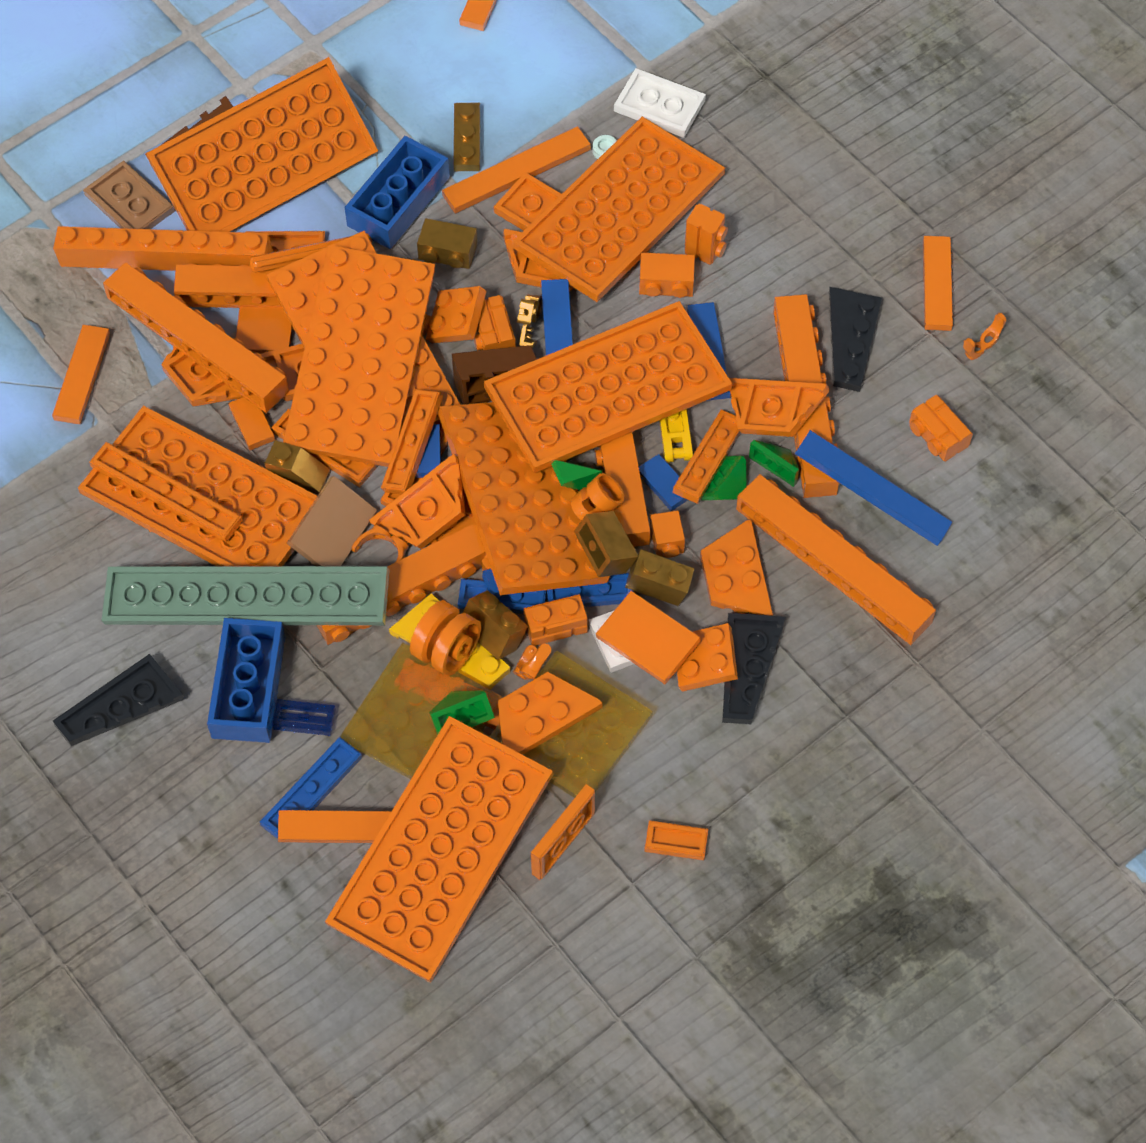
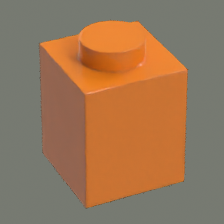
(667, 534)

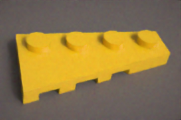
(480, 666)

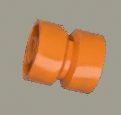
(600, 495)

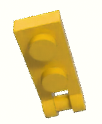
(676, 430)

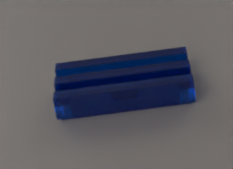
(325, 729)

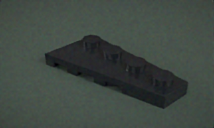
(852, 331)
(754, 648)
(123, 699)

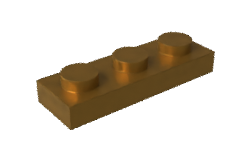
(466, 137)

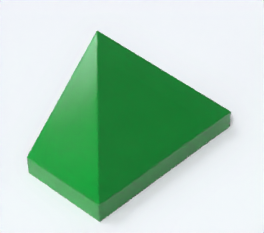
(776, 460)
(574, 475)
(728, 481)
(465, 706)

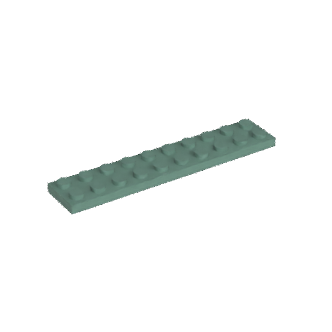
(253, 593)

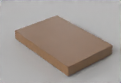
(128, 198)
(331, 525)

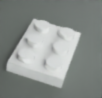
(659, 101)

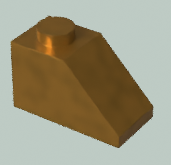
(297, 466)

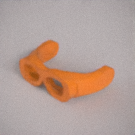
(993, 330)
(379, 533)
(532, 661)

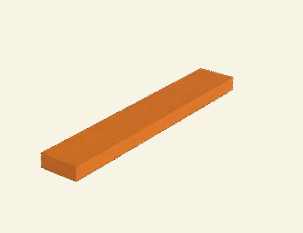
(506, 173)
(166, 491)

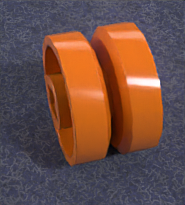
(445, 637)

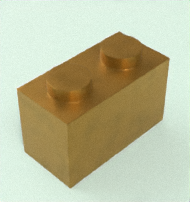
(447, 243)
(606, 543)
(659, 578)
(500, 627)

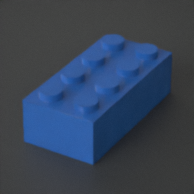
(397, 192)
(246, 680)

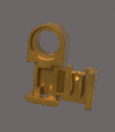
(529, 312)

